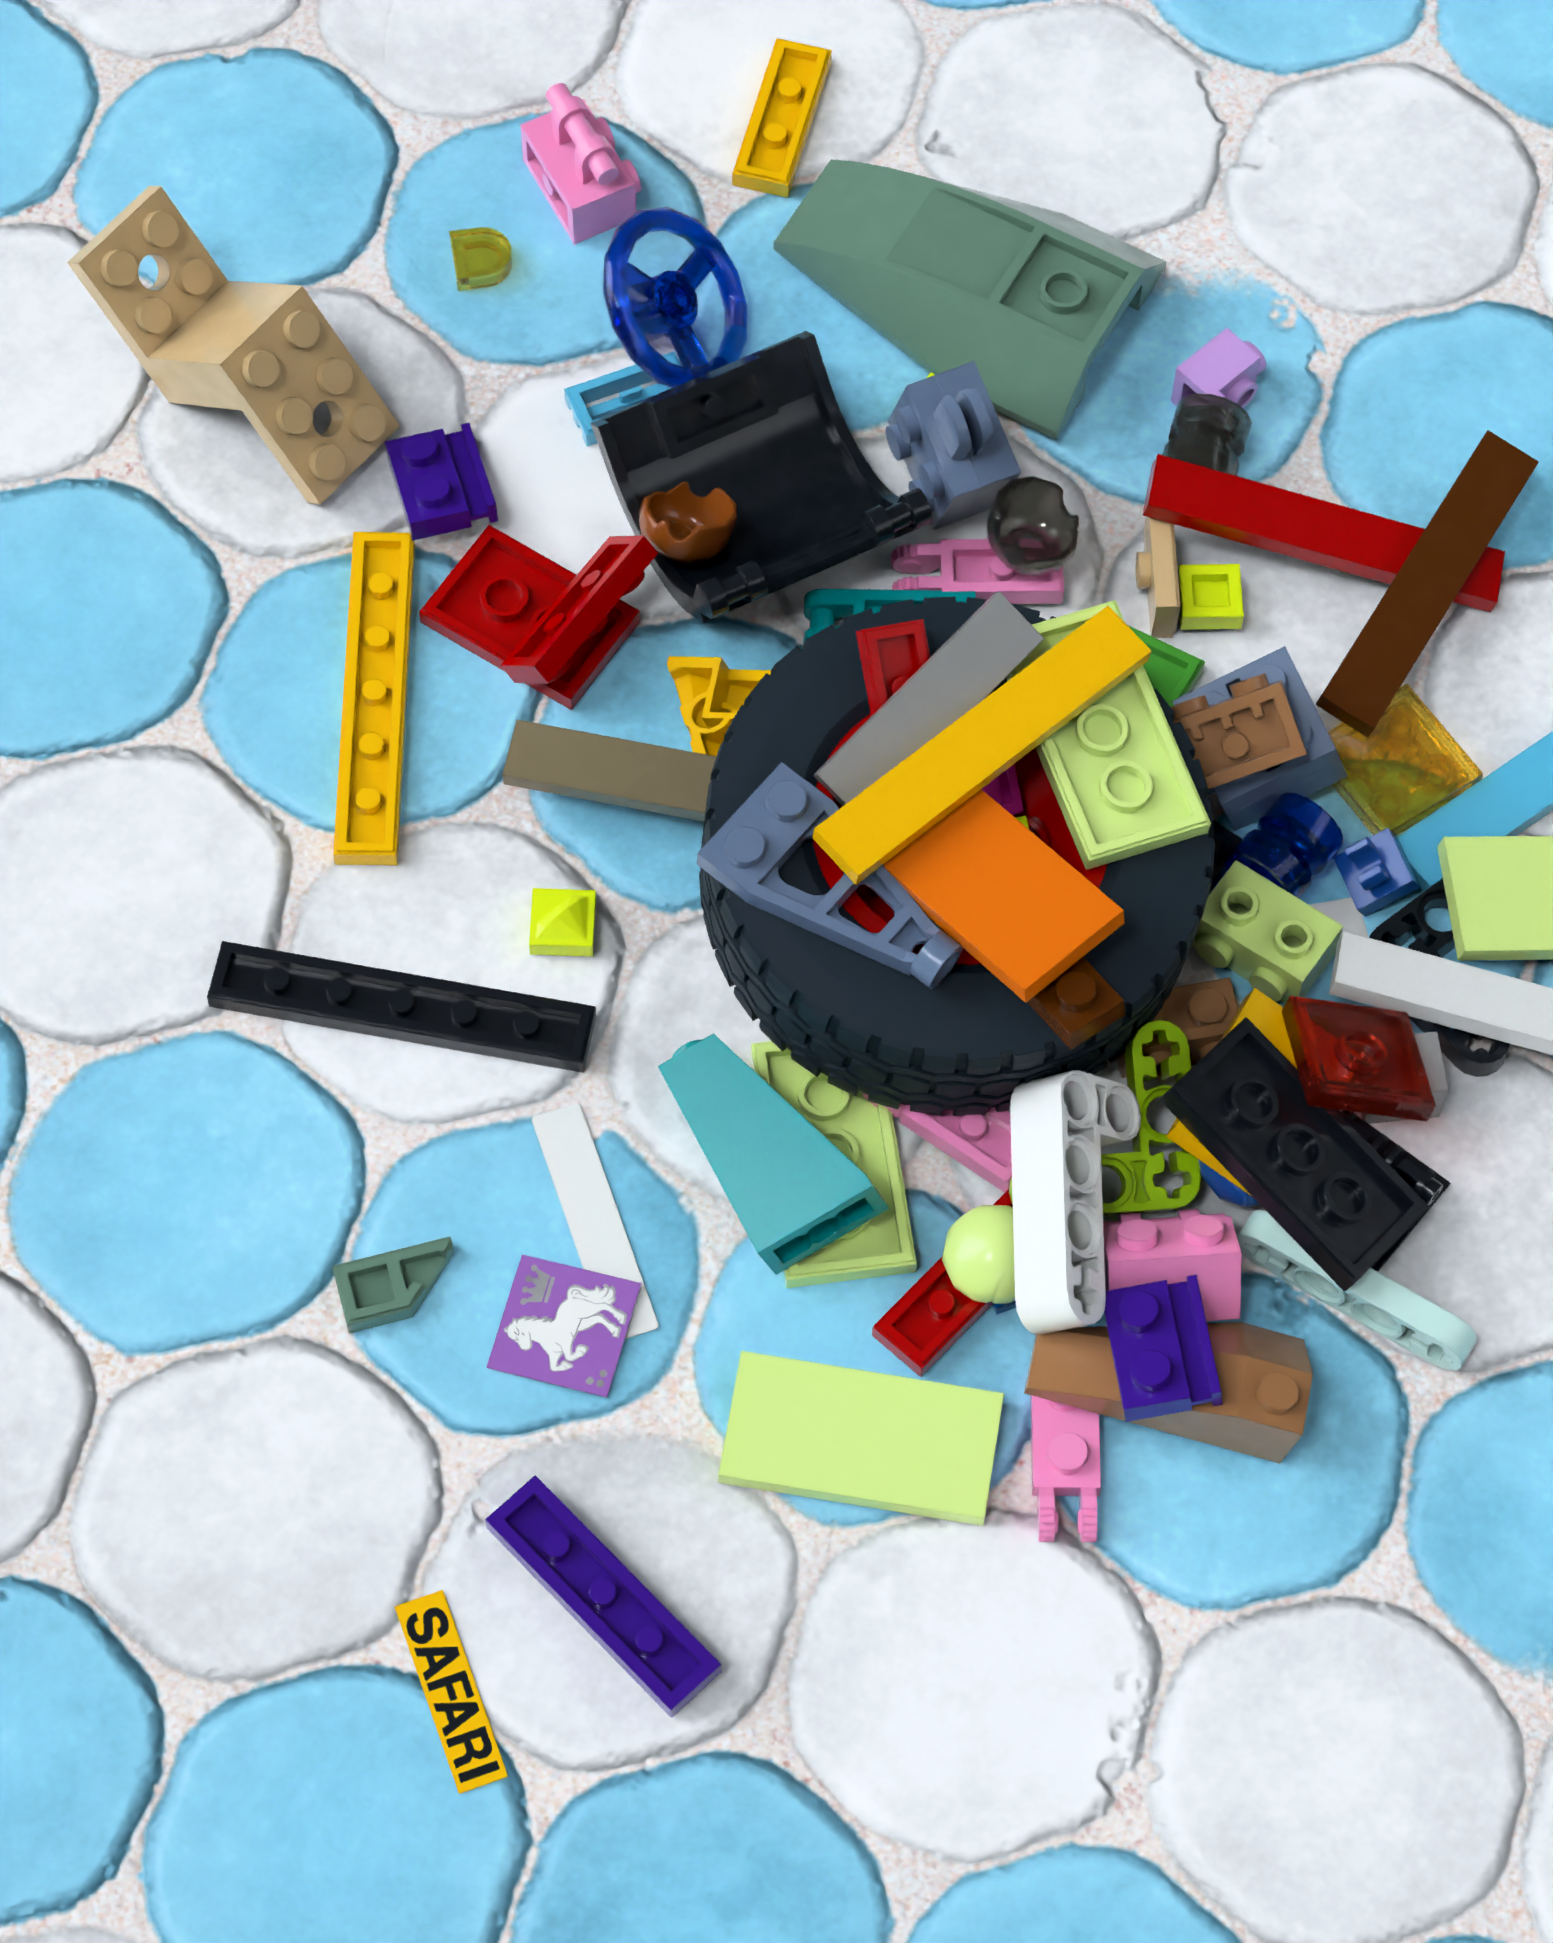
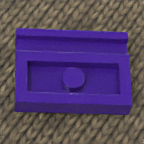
(440, 481)
(1161, 1348)

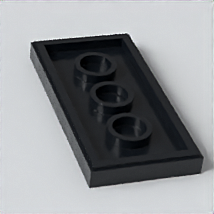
(1294, 1157)

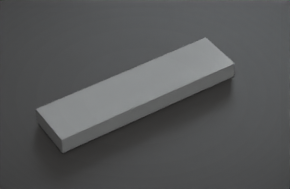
(933, 697)

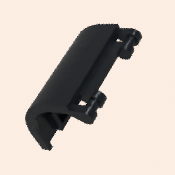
(783, 456)

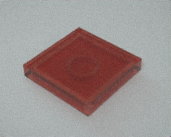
(1358, 1058)

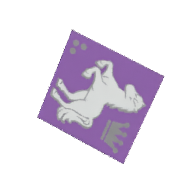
(564, 1325)

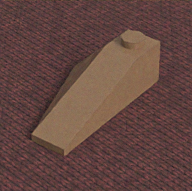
(1259, 1371)

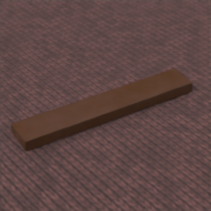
(1427, 584)

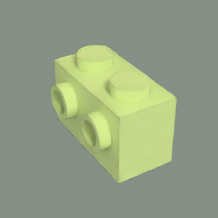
(1265, 934)

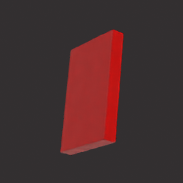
(501, 595)

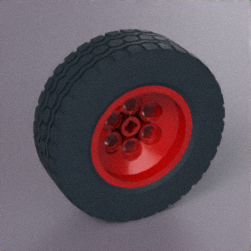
(874, 1025)

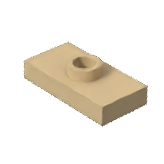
(1159, 574)

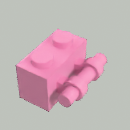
(578, 166)
(1177, 1247)

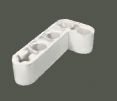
(1058, 1194)

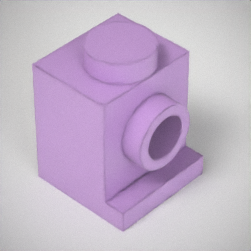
(1221, 368)

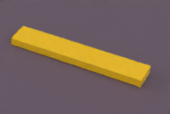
(374, 699)
(981, 745)

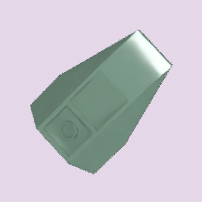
(970, 281)

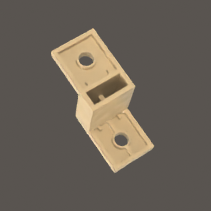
(234, 344)

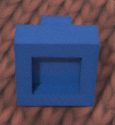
(1376, 871)

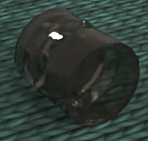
(1209, 432)

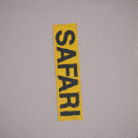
(451, 1692)

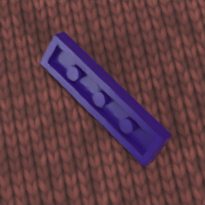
(603, 1596)

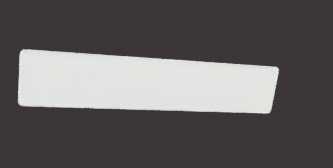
(590, 1204)

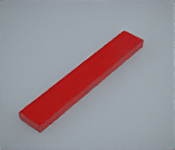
(1299, 526)

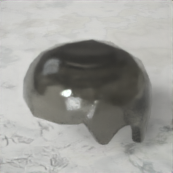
(1032, 526)

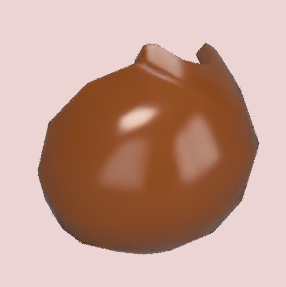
(687, 525)

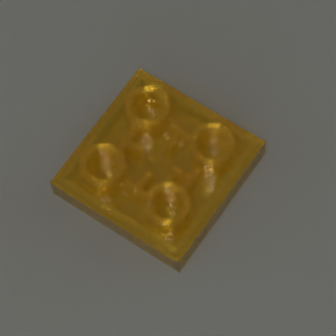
(1402, 767)

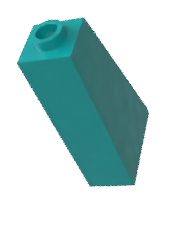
(771, 1162)

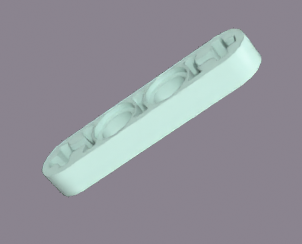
(1371, 1301)

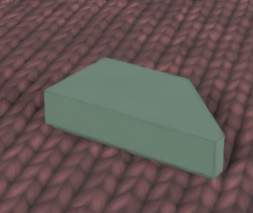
(390, 1283)

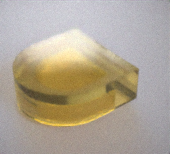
(480, 257)

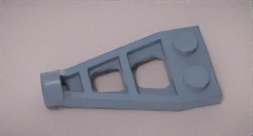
(769, 831)

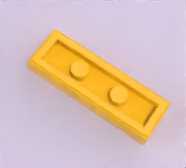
(782, 118)

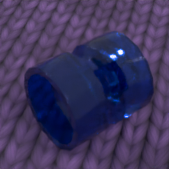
(1290, 844)

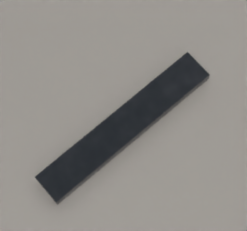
(402, 1006)

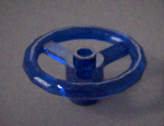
(667, 304)

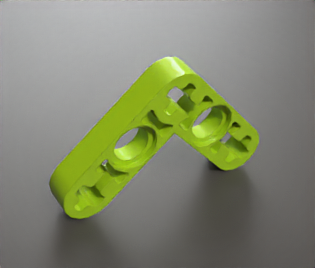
(1139, 1167)

